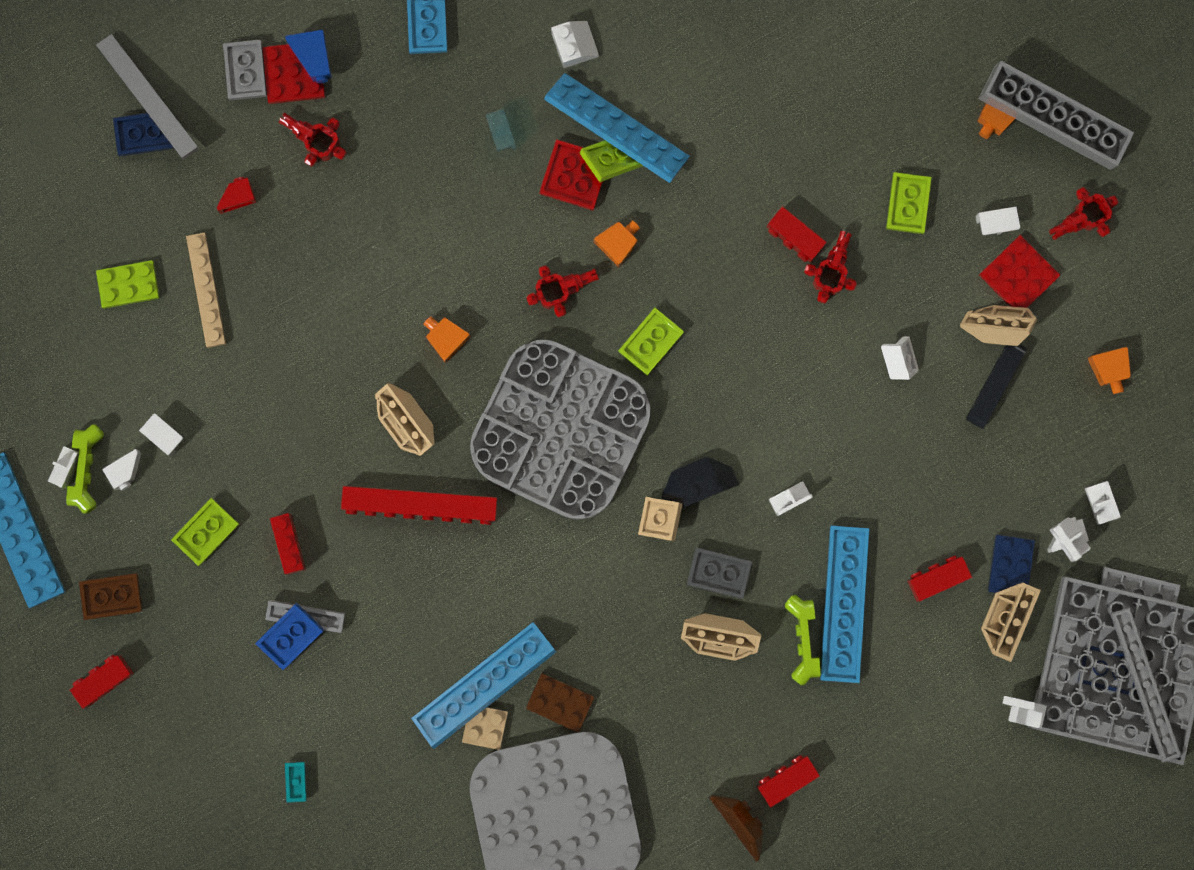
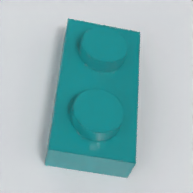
(295, 782)

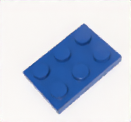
(289, 636)

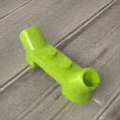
(78, 494)
(803, 612)

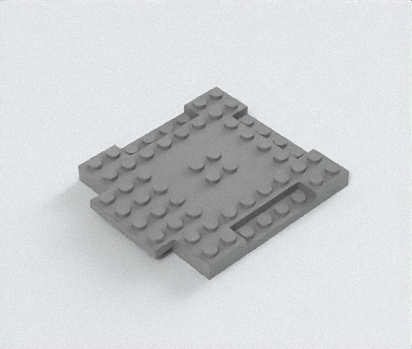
(1085, 620)

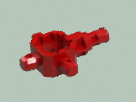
(307, 134)
(1078, 220)
(836, 261)
(569, 285)

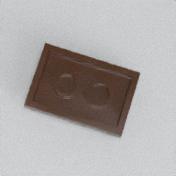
(110, 596)
(560, 702)

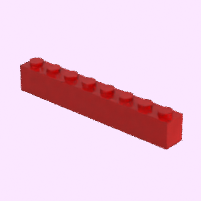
(419, 504)

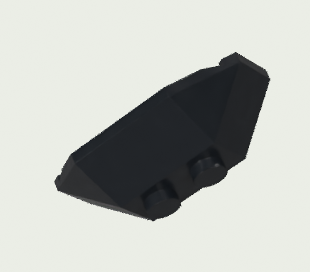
(699, 481)

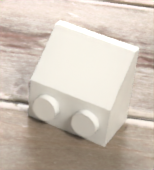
(574, 42)

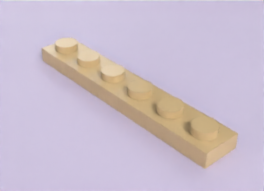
(206, 290)

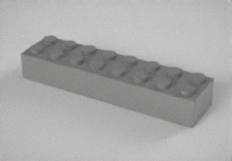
(1056, 115)

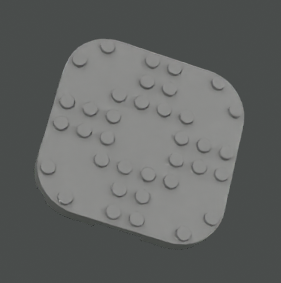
(560, 429)
(555, 806)

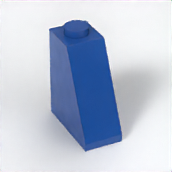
(312, 53)

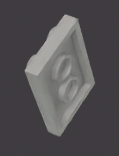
(244, 70)

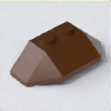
(742, 823)

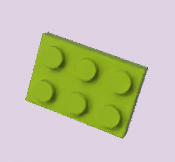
(607, 160)
(908, 203)
(127, 284)
(651, 341)
(205, 532)

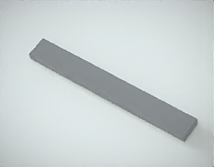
(147, 97)
(1145, 685)

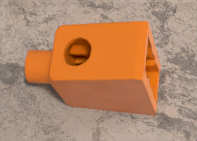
(993, 121)
(618, 241)
(445, 337)
(1111, 368)

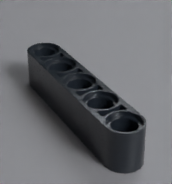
(995, 385)

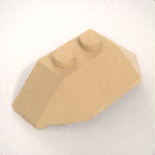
(999, 324)
(404, 419)
(1008, 619)
(720, 636)

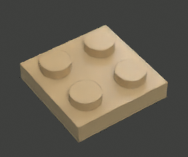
(660, 519)
(486, 729)

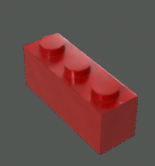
(795, 235)
(287, 544)
(939, 578)
(101, 681)
(787, 780)

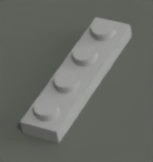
(327, 619)

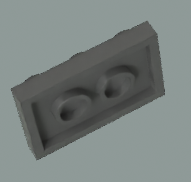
(719, 573)

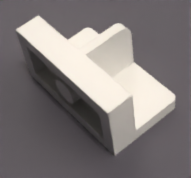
(998, 221)
(900, 359)
(161, 434)
(64, 468)
(790, 498)
(1102, 502)
(1070, 539)
(1025, 712)

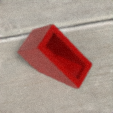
(237, 195)

